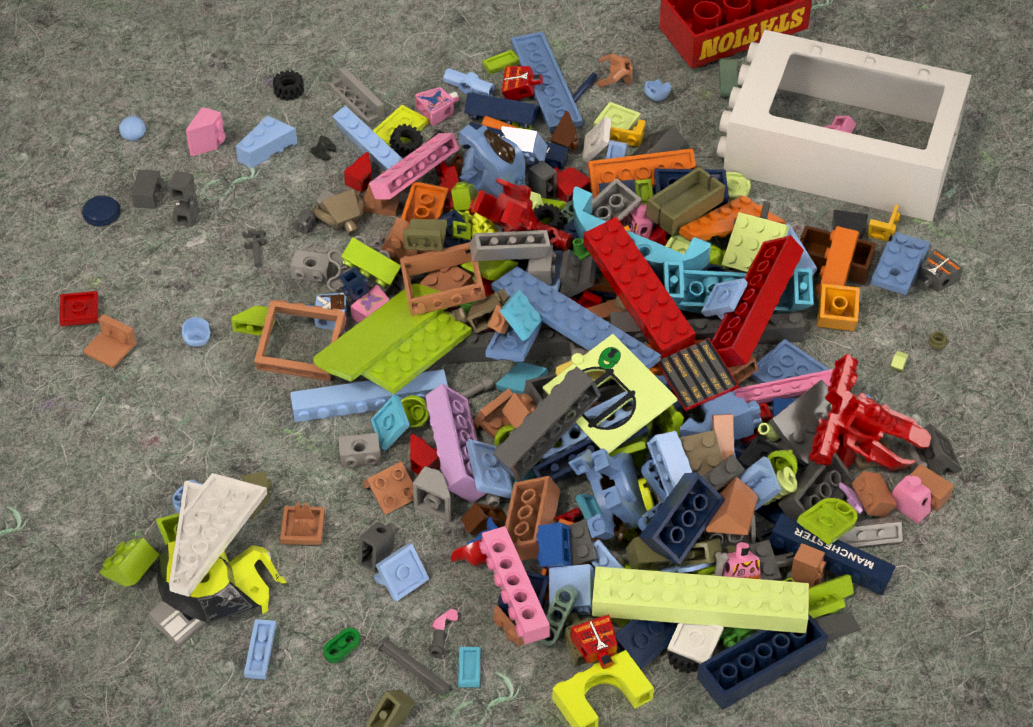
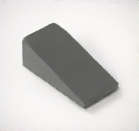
(838, 625)

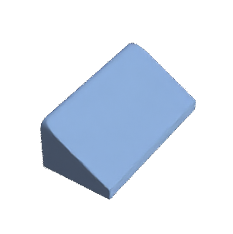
(468, 161)

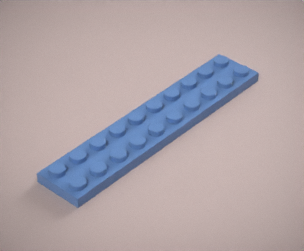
(570, 317)

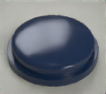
(101, 210)

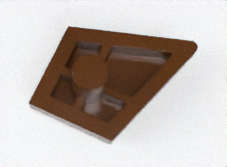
(457, 161)

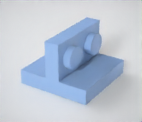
(724, 298)
(761, 480)
(401, 572)

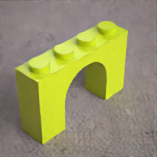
(623, 674)

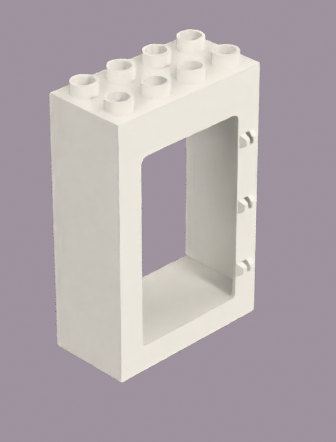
(832, 160)

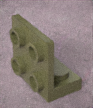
(425, 234)

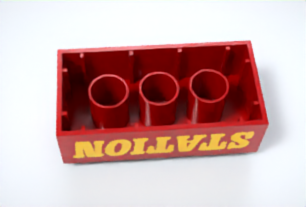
(721, 28)

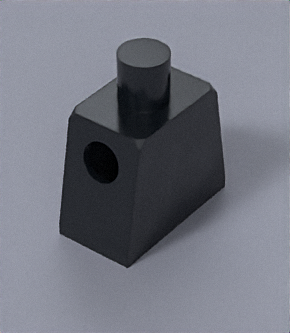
(850, 220)

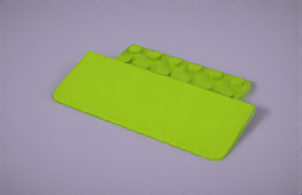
(393, 344)

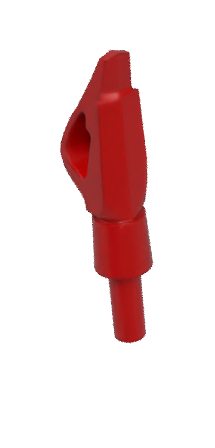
(569, 516)

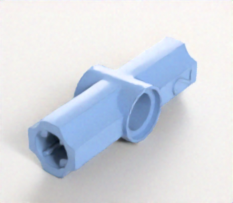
(468, 82)

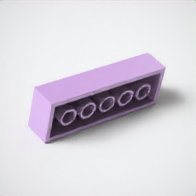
(452, 429)

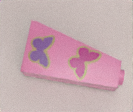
(368, 304)

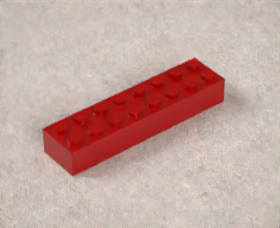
(766, 281)
(638, 288)

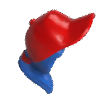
(472, 550)

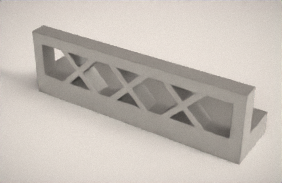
(362, 96)
(874, 532)

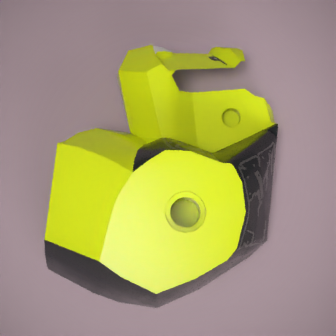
(224, 589)

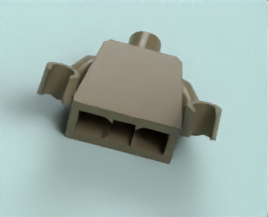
(341, 210)
(481, 311)

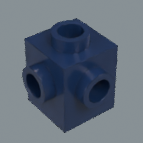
(354, 284)

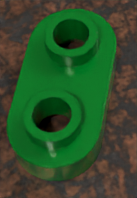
(340, 645)

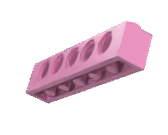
(414, 166)
(522, 590)

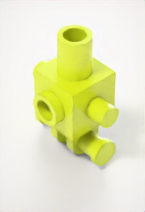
(482, 225)

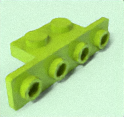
(829, 596)

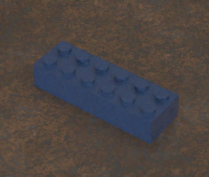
(758, 662)

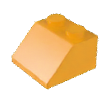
(838, 307)

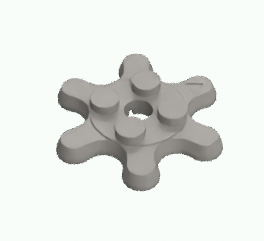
(335, 257)

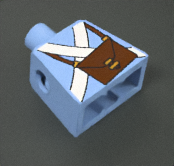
(330, 301)

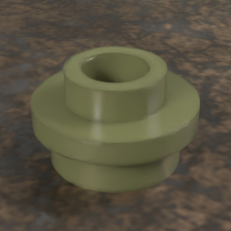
(938, 340)

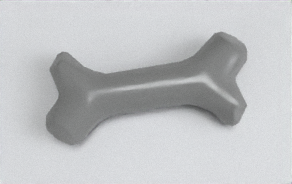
(911, 449)
(721, 559)

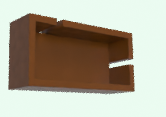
(816, 243)

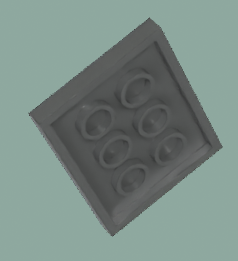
(800, 419)

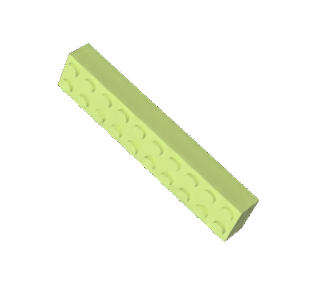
(701, 599)

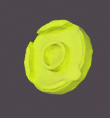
(646, 494)

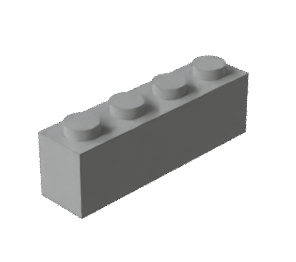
(509, 245)

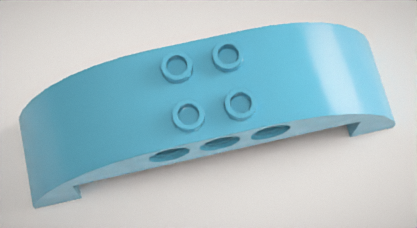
(695, 257)
(692, 287)

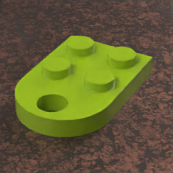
(828, 520)

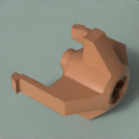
(620, 68)

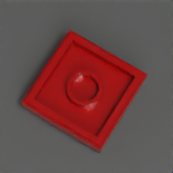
(79, 308)

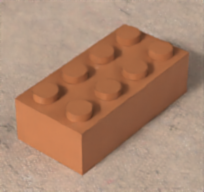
(531, 505)

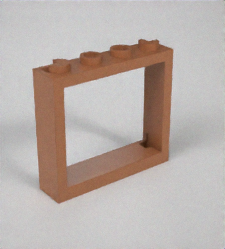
(438, 260)
(293, 367)

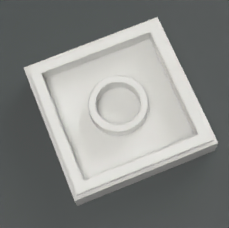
(596, 139)
(695, 641)

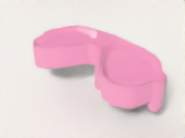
(439, 623)

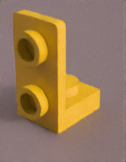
(633, 137)
(883, 230)

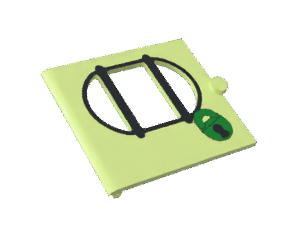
(642, 386)

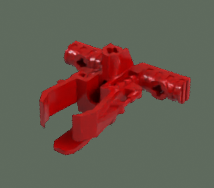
(515, 213)
(862, 422)

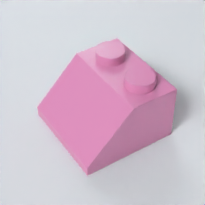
(205, 132)

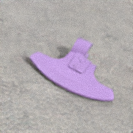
(852, 498)

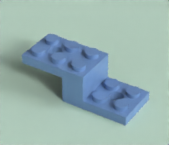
(900, 263)

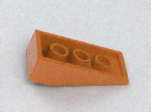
(424, 202)

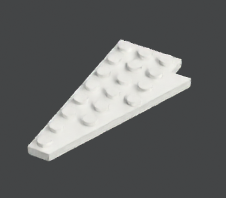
(207, 524)

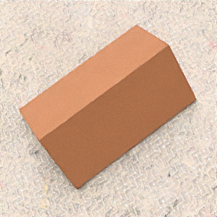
(736, 511)

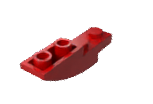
(448, 180)

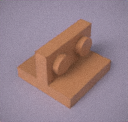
(380, 206)
(491, 416)

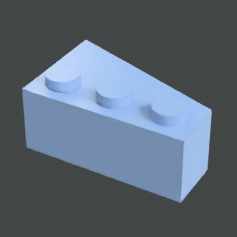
(264, 140)

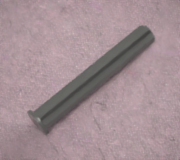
(413, 666)

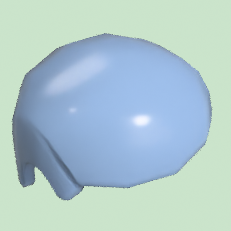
(656, 90)
(132, 128)
(195, 331)

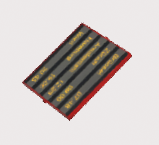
(697, 374)

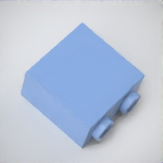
(581, 578)

